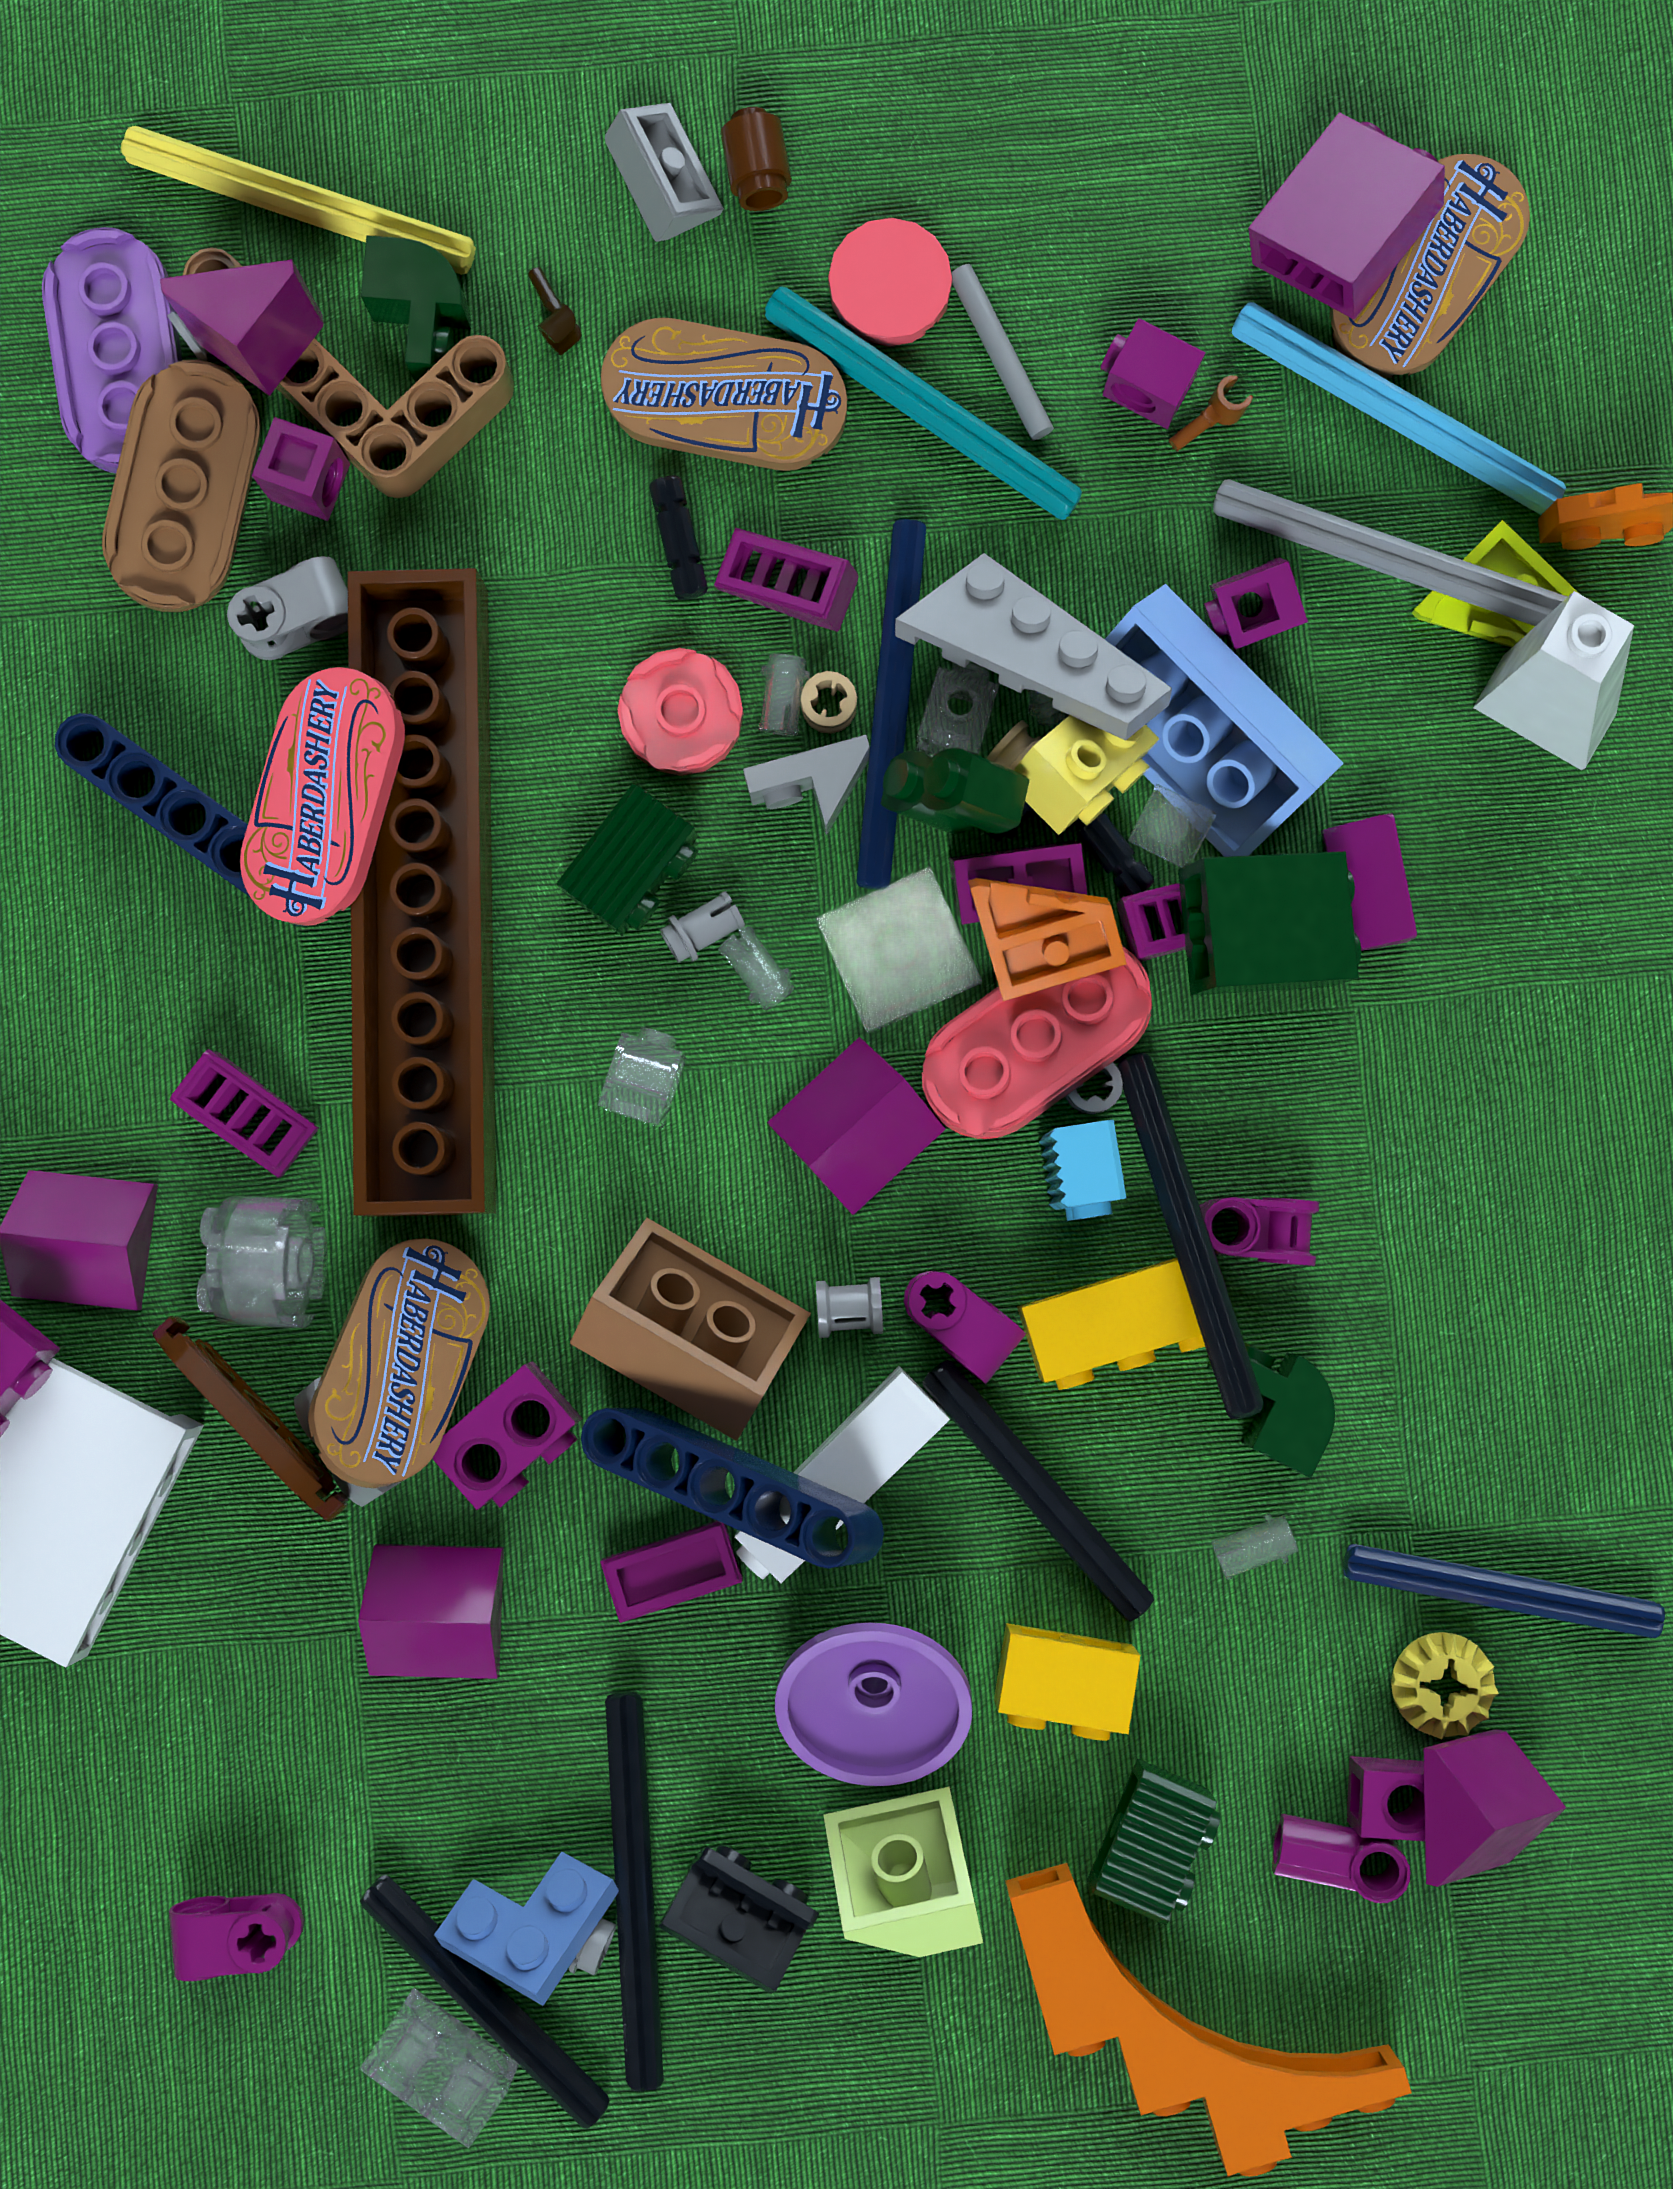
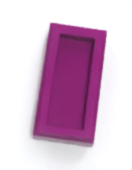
(671, 1570)

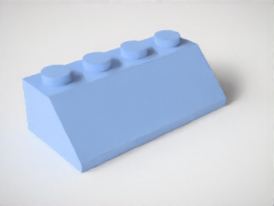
(1224, 730)

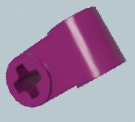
(1267, 1229)
(969, 1329)
(222, 1936)

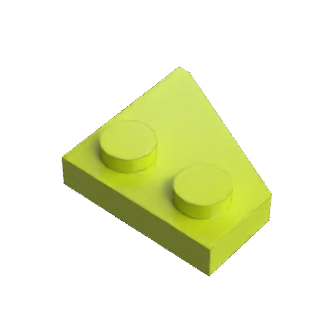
(1506, 554)

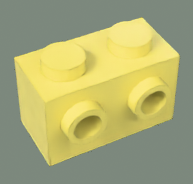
(1077, 768)

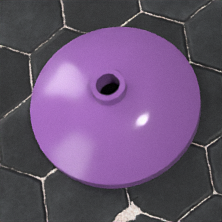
(873, 1704)

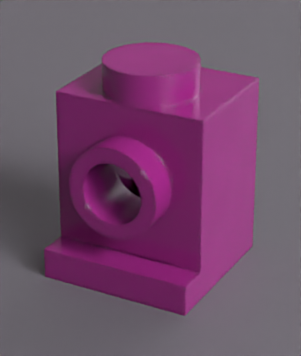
(1278, 607)

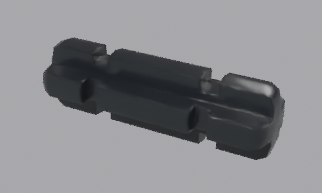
(678, 537)
(1115, 855)

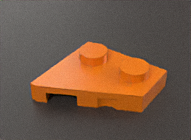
(1611, 514)
(1044, 935)

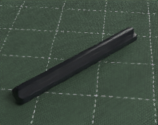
(1038, 1491)
(486, 2003)

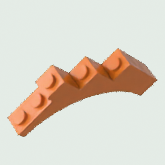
(1170, 2060)

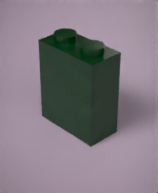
(1269, 922)

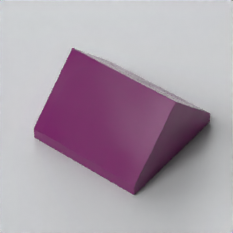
(249, 317)
(857, 1125)
(79, 1239)
(433, 1611)
(1481, 1805)

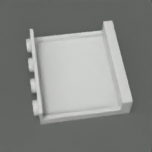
(76, 1505)

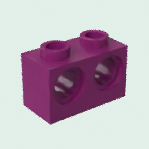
(497, 1425)

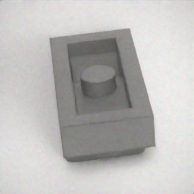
(826, 770)

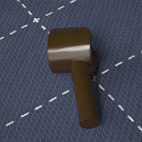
(560, 326)

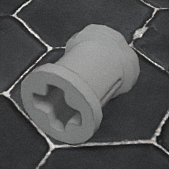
(849, 1307)

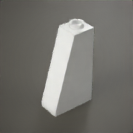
(1562, 680)
(857, 1458)

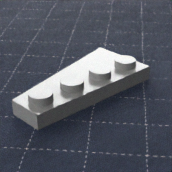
(1034, 645)

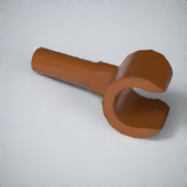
(1218, 411)

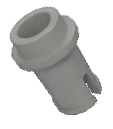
(701, 927)

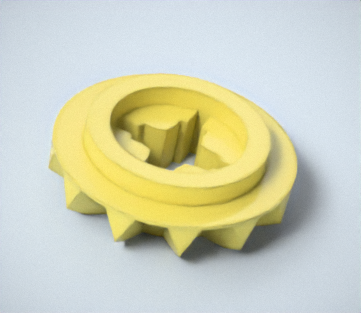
(1426, 1661)

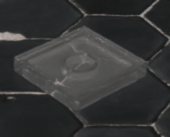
(898, 950)

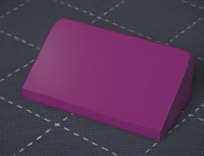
(1381, 897)

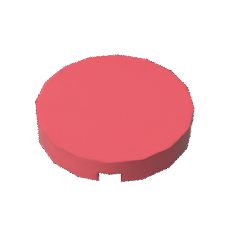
(890, 281)
(680, 711)

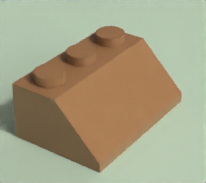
(689, 1328)

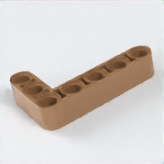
(402, 425)

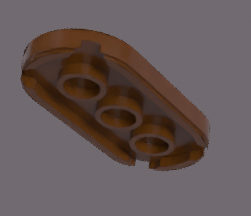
(251, 1418)

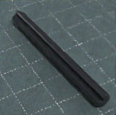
(1190, 1238)
(635, 1892)

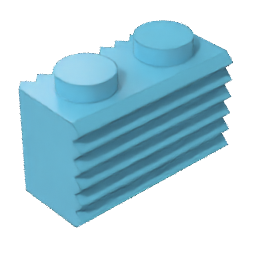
(1083, 1169)

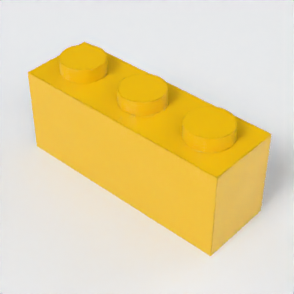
(1110, 1323)

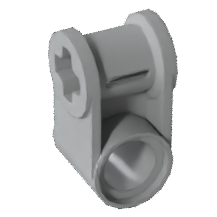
(299, 605)

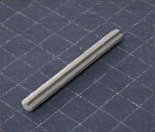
(1385, 553)

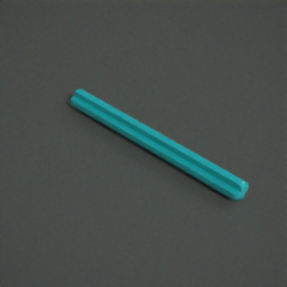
(923, 403)

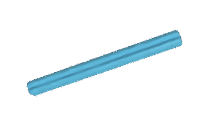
(1397, 408)

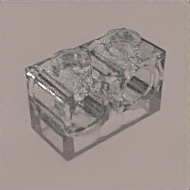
(440, 2067)

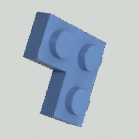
(534, 1942)

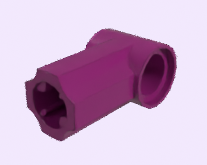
(1333, 1858)

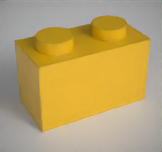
(1066, 1681)

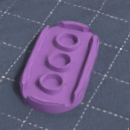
(105, 335)

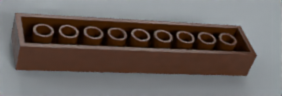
(426, 906)

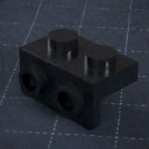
(739, 1916)

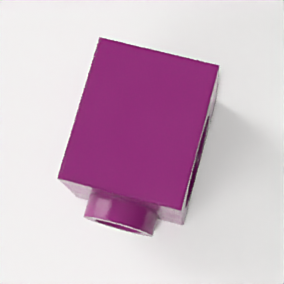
(1150, 372)
(301, 468)
(1368, 1792)

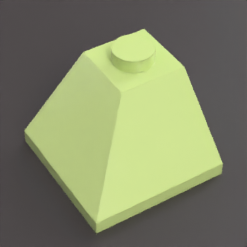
(903, 1875)

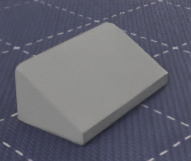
(661, 170)

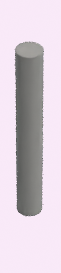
(1001, 352)

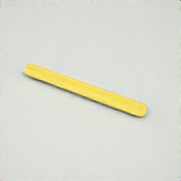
(287, 195)

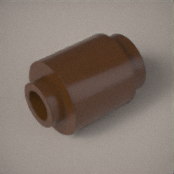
(756, 159)

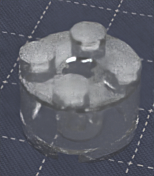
(262, 1261)

